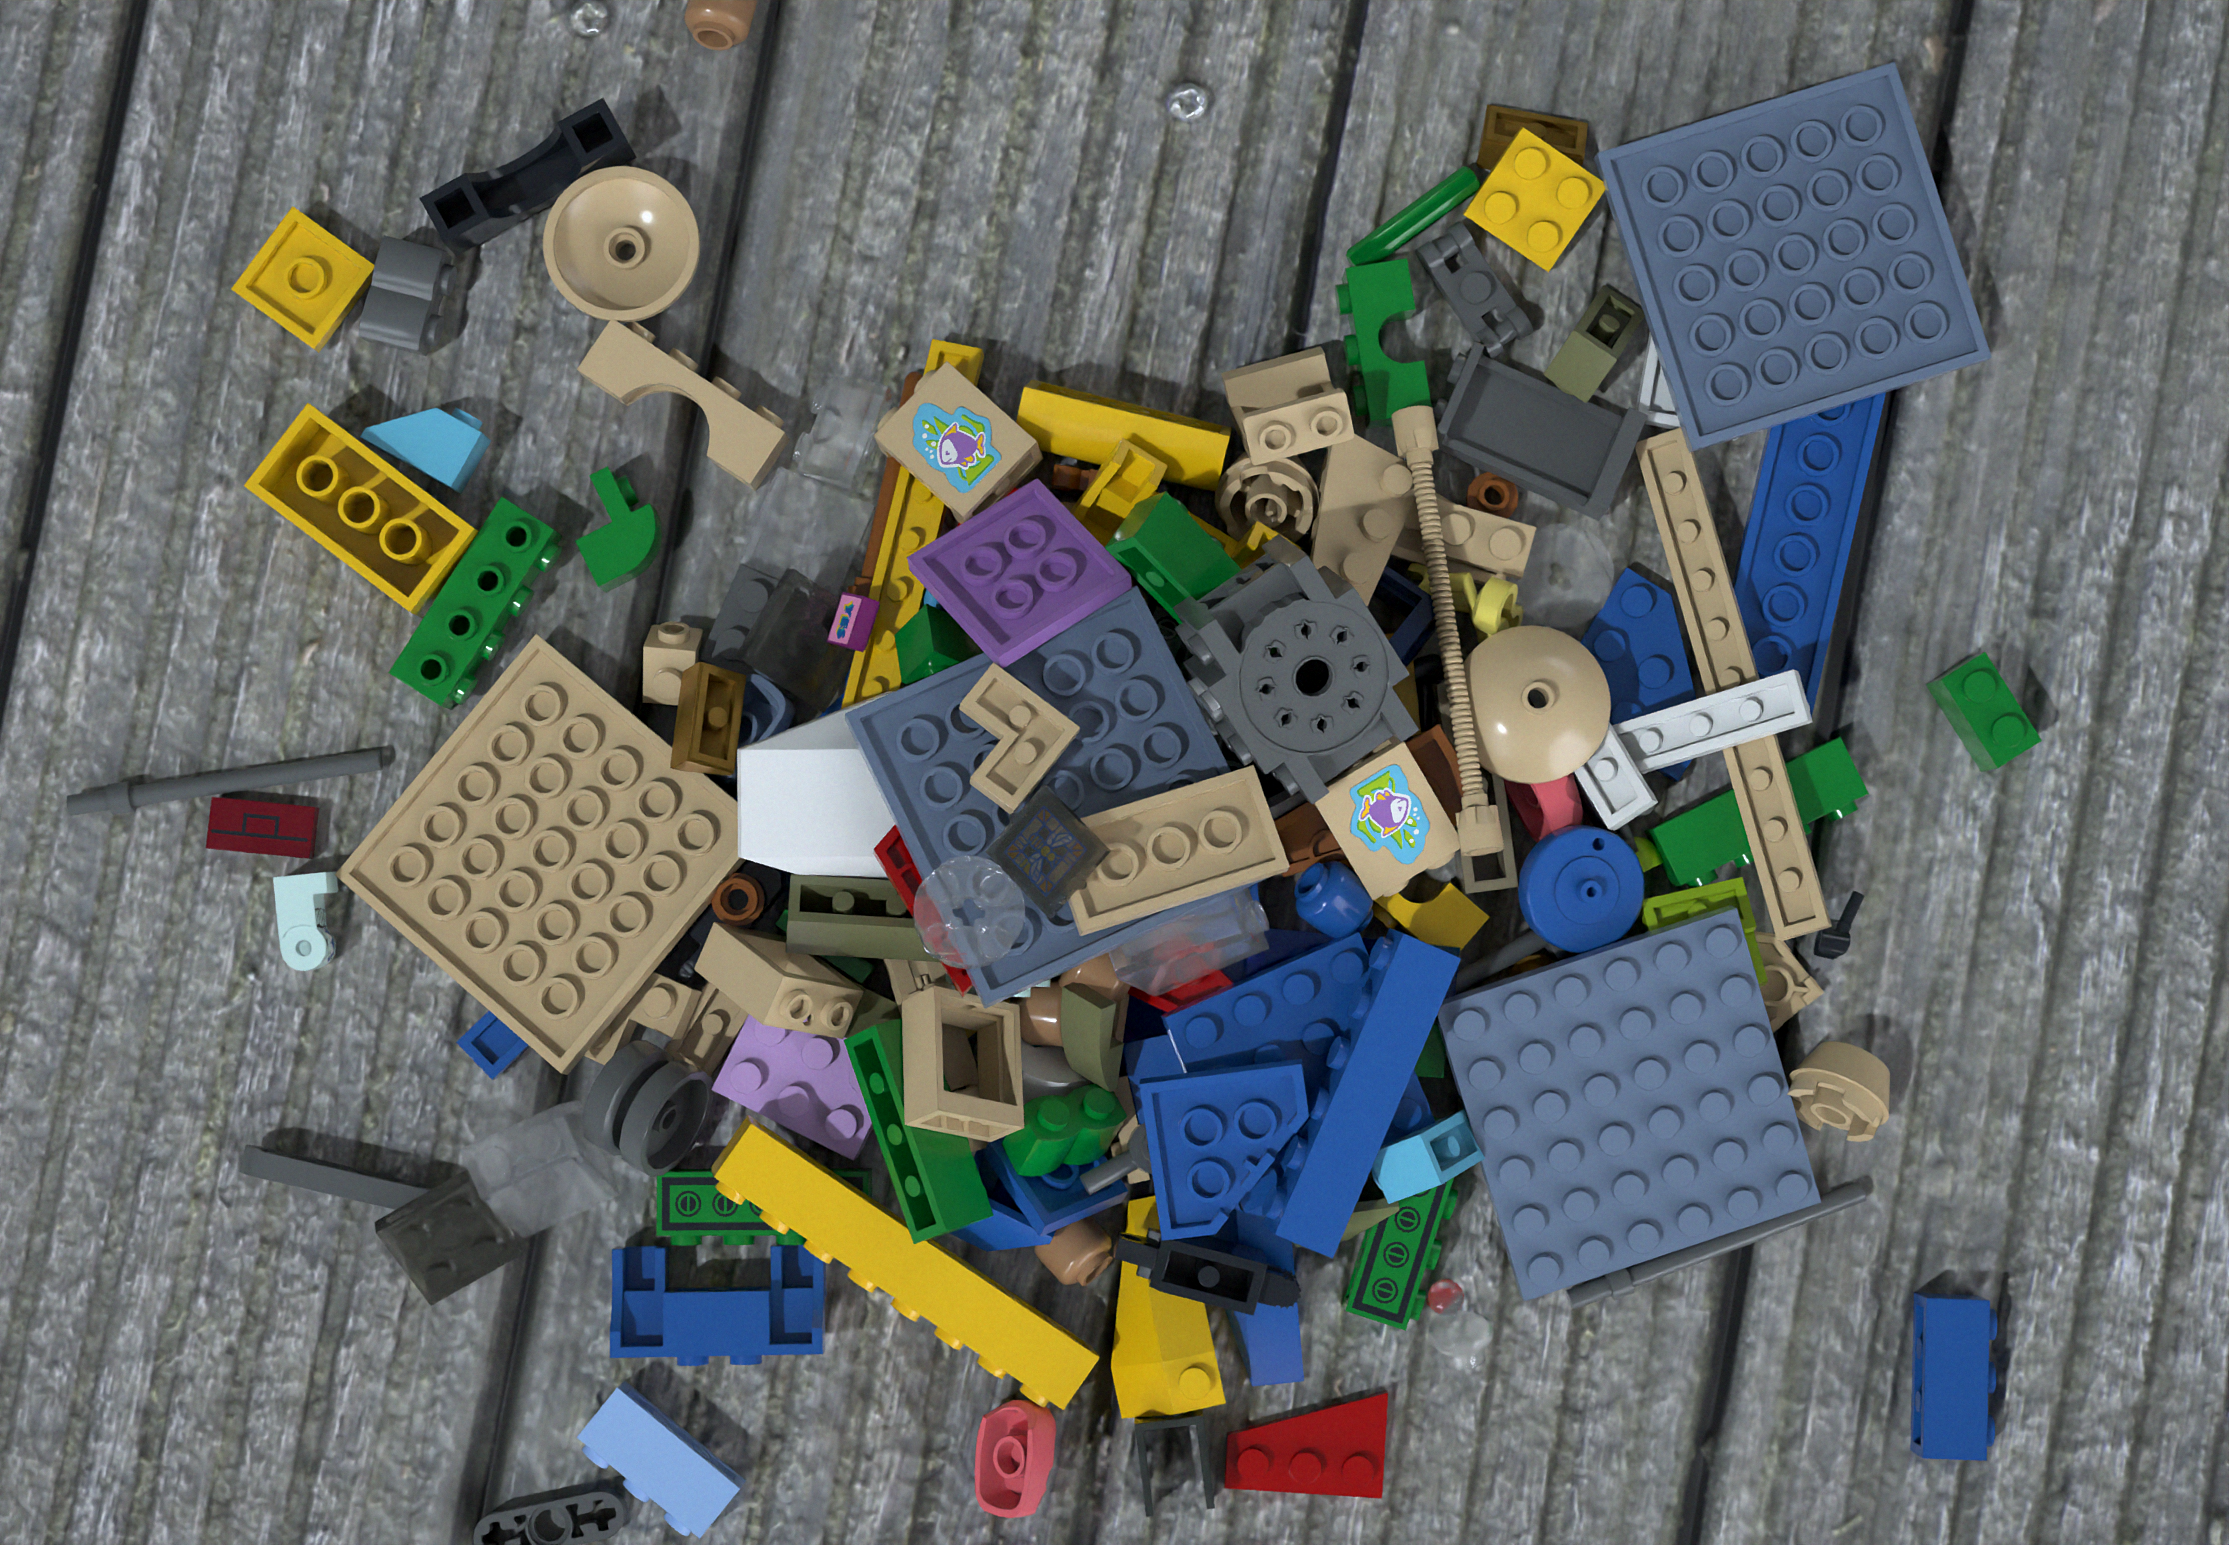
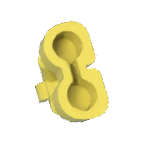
(1489, 610)

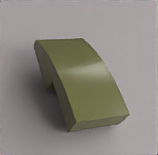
(1087, 1034)

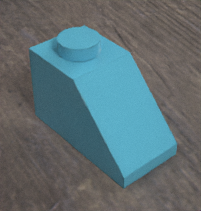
(434, 444)
(1426, 1157)

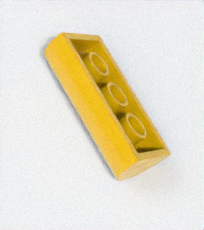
(1093, 425)

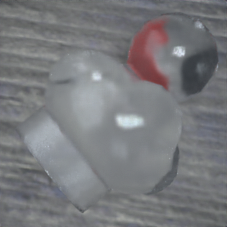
(1456, 1333)

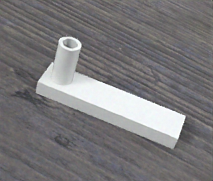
(1716, 722)
(1612, 779)

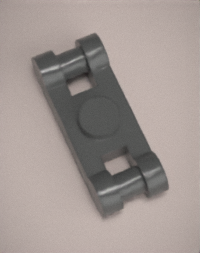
(1473, 290)

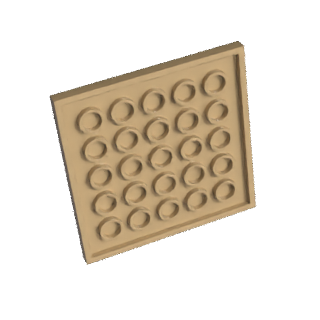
(549, 854)

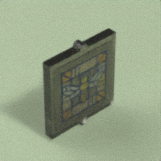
(1048, 851)

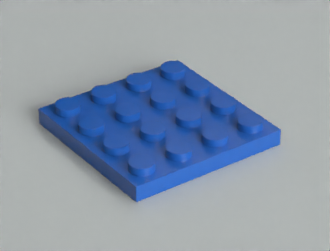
(1285, 1016)

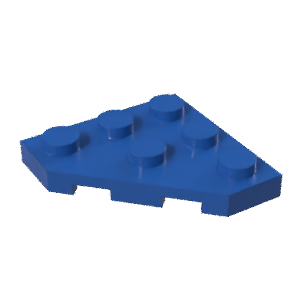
(1640, 653)
(1216, 1138)

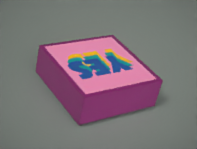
(853, 622)

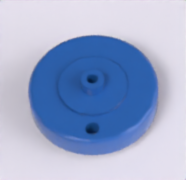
(1581, 888)

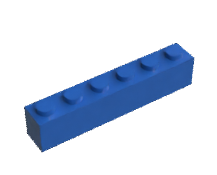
(1359, 1092)

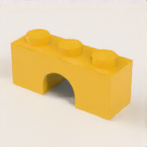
(1442, 920)

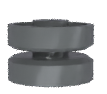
(647, 1107)

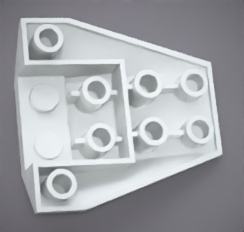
(811, 801)

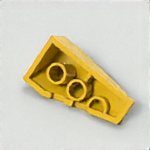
(1161, 1341)

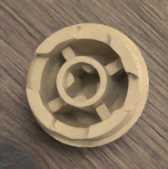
(1273, 493)
(1841, 1088)

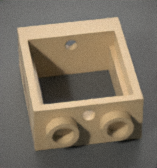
(778, 985)
(1000, 1084)

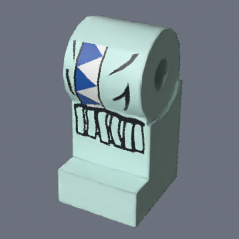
(302, 919)

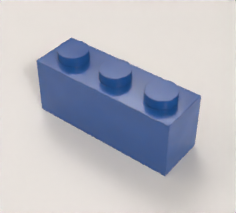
(1952, 1376)

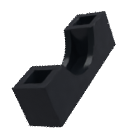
(491, 201)

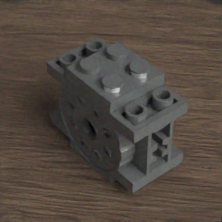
(1321, 693)

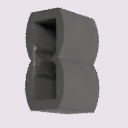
(407, 296)

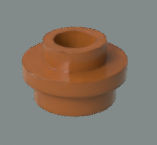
(1476, 500)
(753, 909)

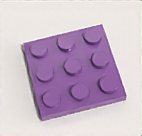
(1019, 573)

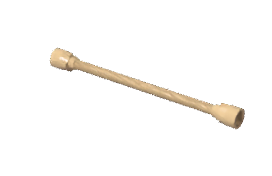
(1477, 822)

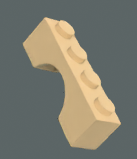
(631, 368)

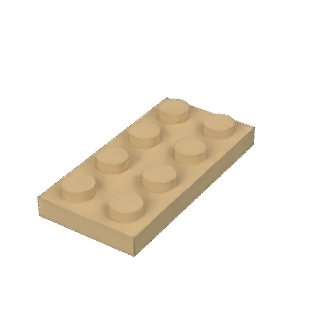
(1179, 849)

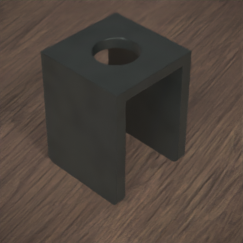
(1170, 1421)

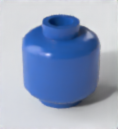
(1333, 899)

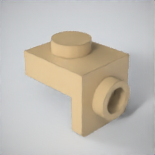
(666, 655)

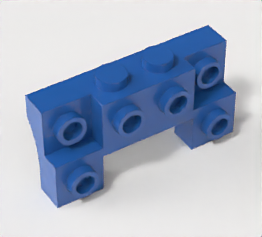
(716, 1321)

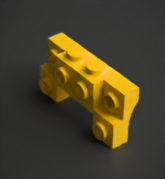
(1133, 476)

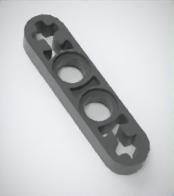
(330, 1177)

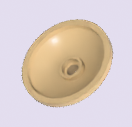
(599, 218)
(1527, 741)

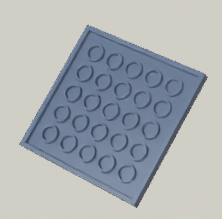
(1792, 257)
(1133, 742)
(1627, 1102)

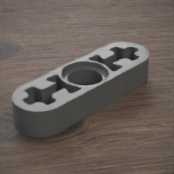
(586, 1502)

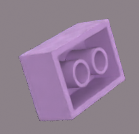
(799, 1083)

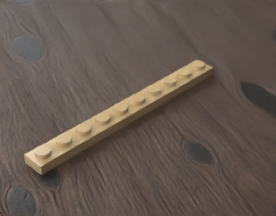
(1726, 663)

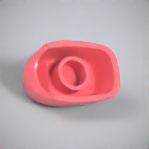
(1546, 805)
(1014, 1458)

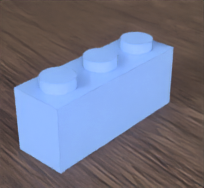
(660, 1461)

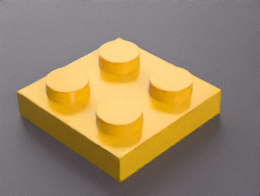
(1535, 199)
(305, 279)

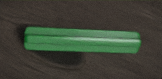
(1414, 218)

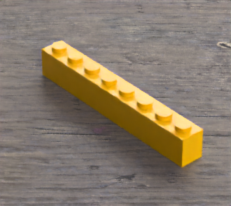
(920, 1276)

